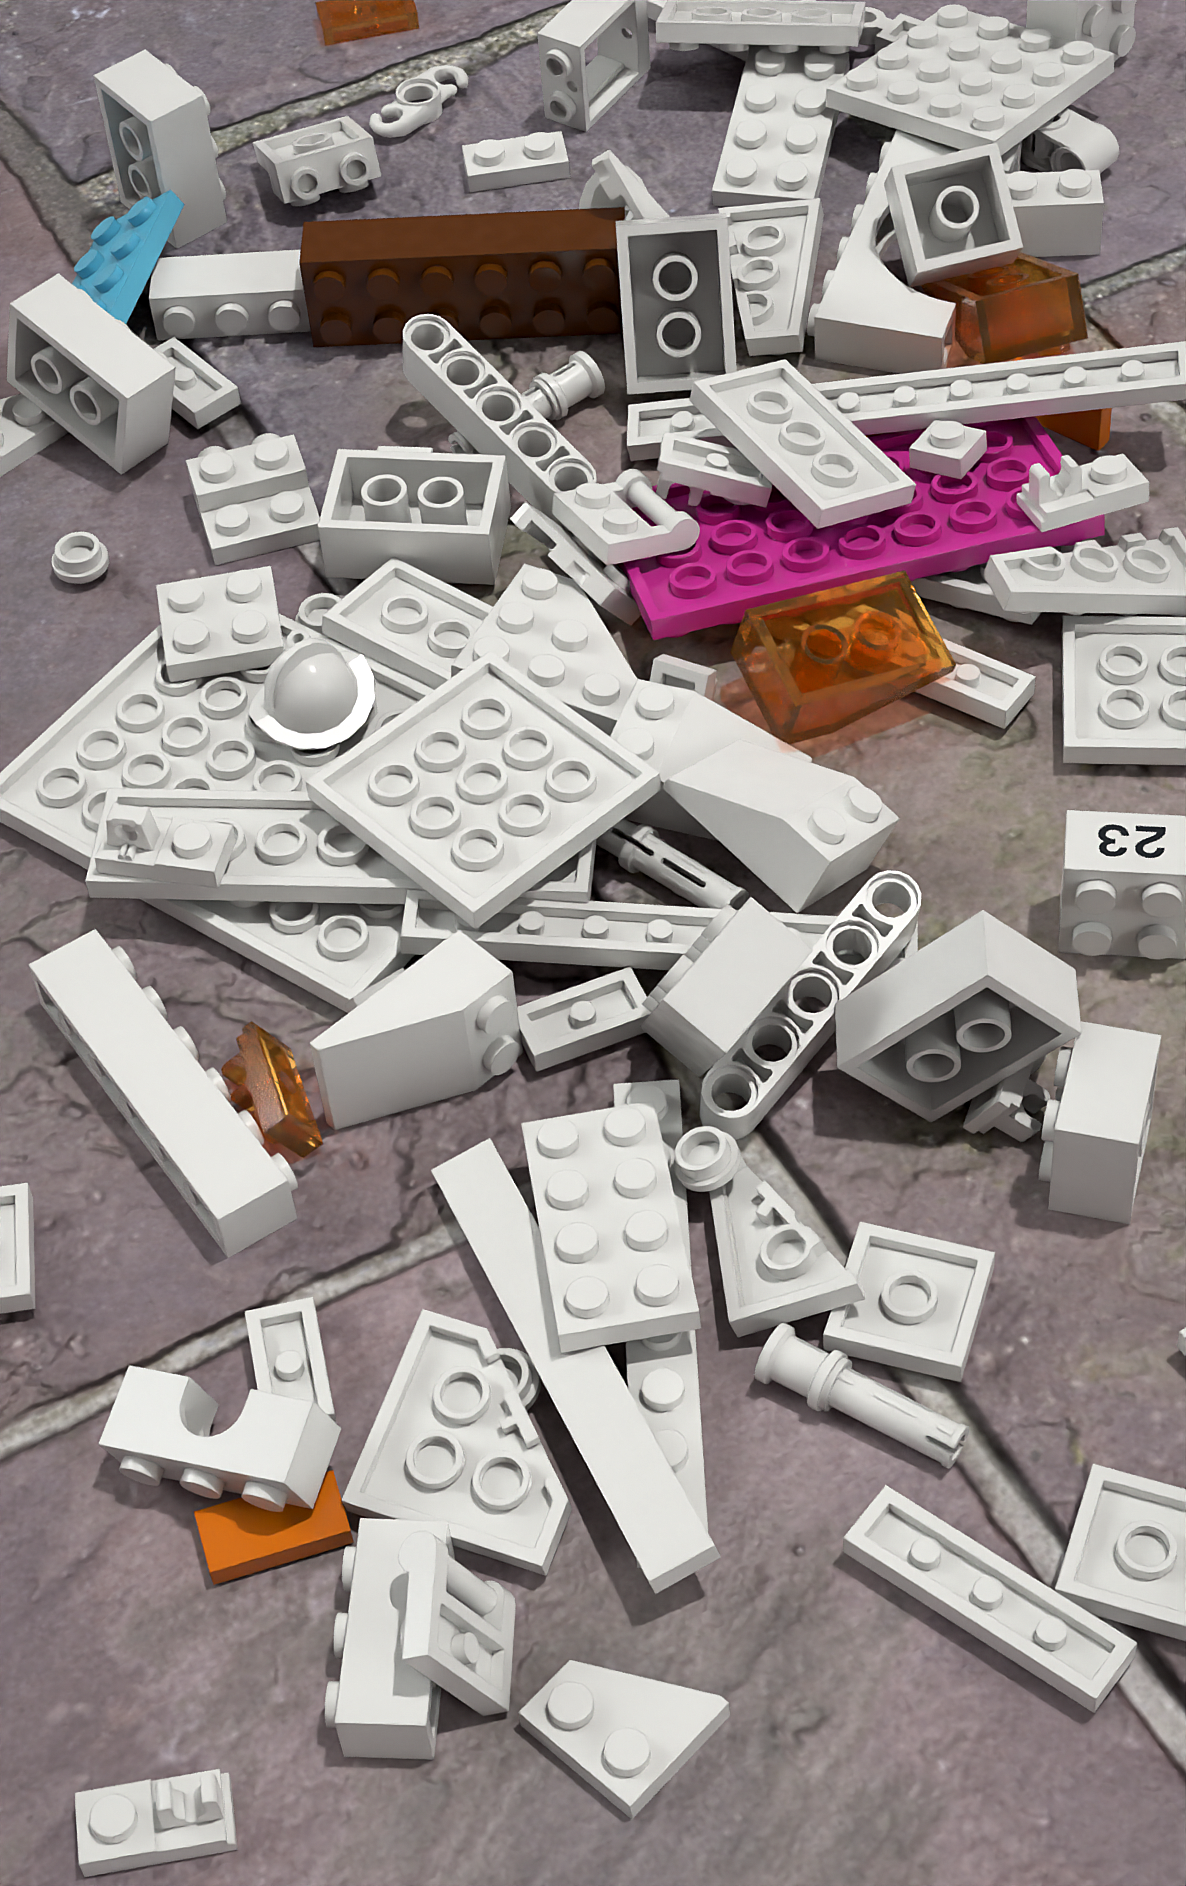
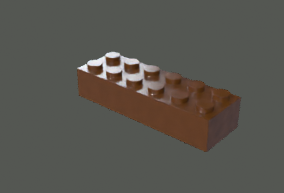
(476, 271)

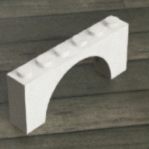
(864, 309)

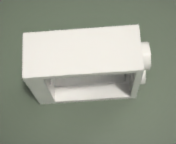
(583, 93)

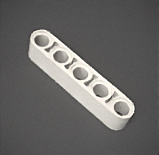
(491, 412)
(819, 976)

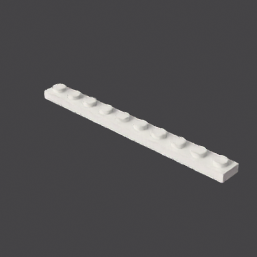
(958, 394)

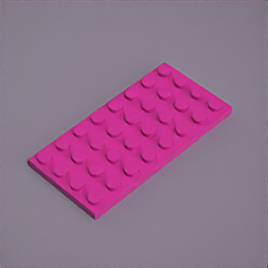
(776, 554)

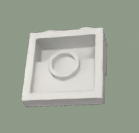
(318, 160)
(253, 498)

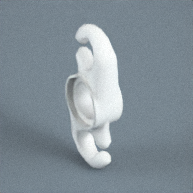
(416, 114)

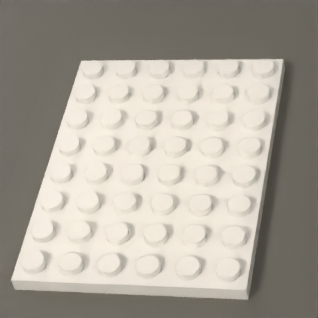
(199, 735)

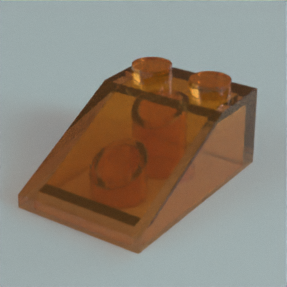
(1014, 309)
(838, 655)

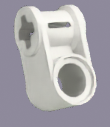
(1070, 144)

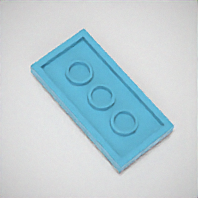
(126, 253)

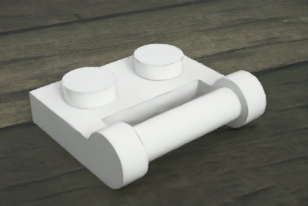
(614, 532)
(454, 1643)

